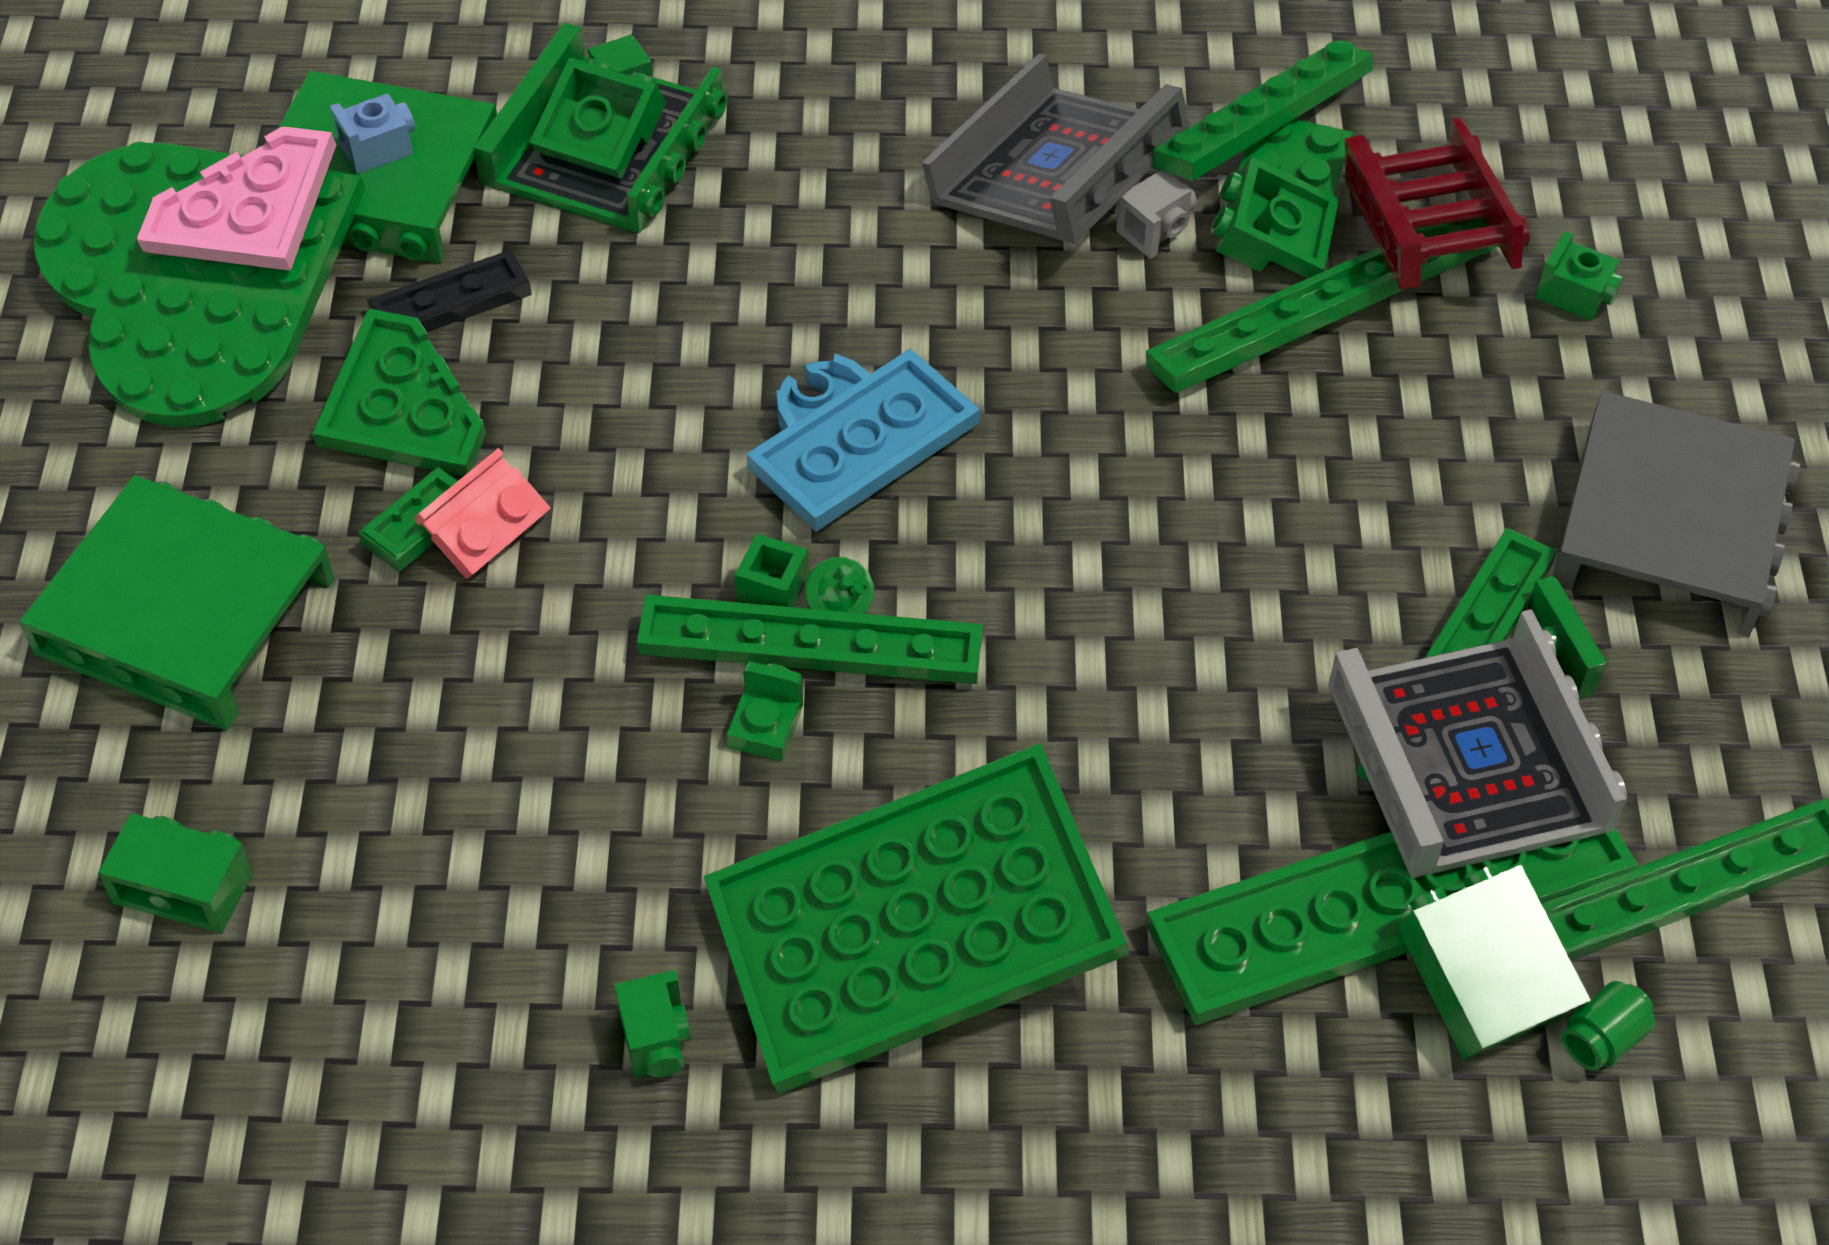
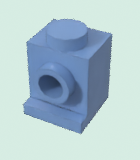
(373, 132)

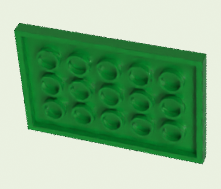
(913, 917)

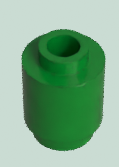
(1608, 1025)

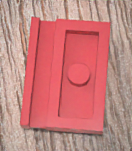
(482, 513)

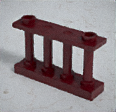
(1395, 224)

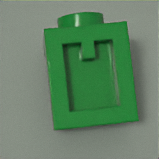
(766, 711)

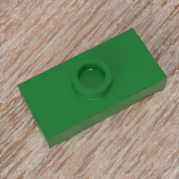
(394, 532)
(1574, 645)

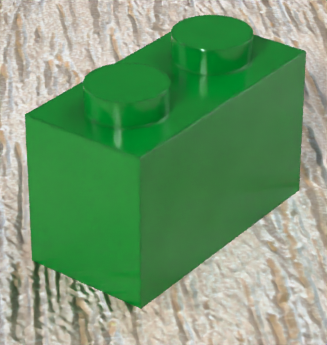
(176, 872)

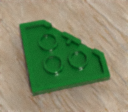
(400, 401)

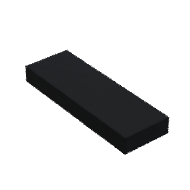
(458, 292)

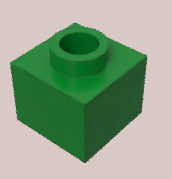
(771, 573)

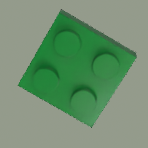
(1305, 152)

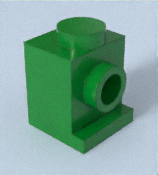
(1579, 278)
(653, 1023)

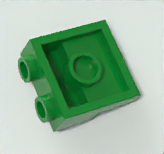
(598, 116)
(1274, 220)

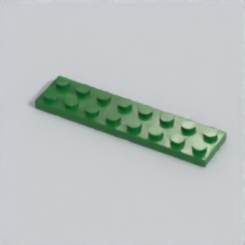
(1333, 917)

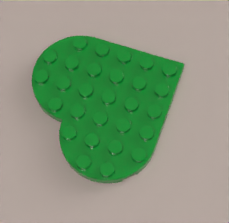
(178, 332)

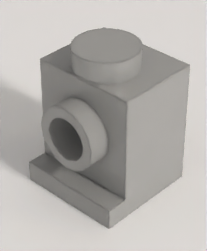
(1155, 211)

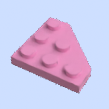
(245, 206)

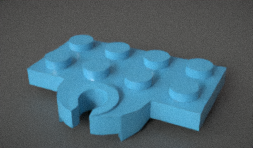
(857, 432)

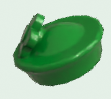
(839, 586)

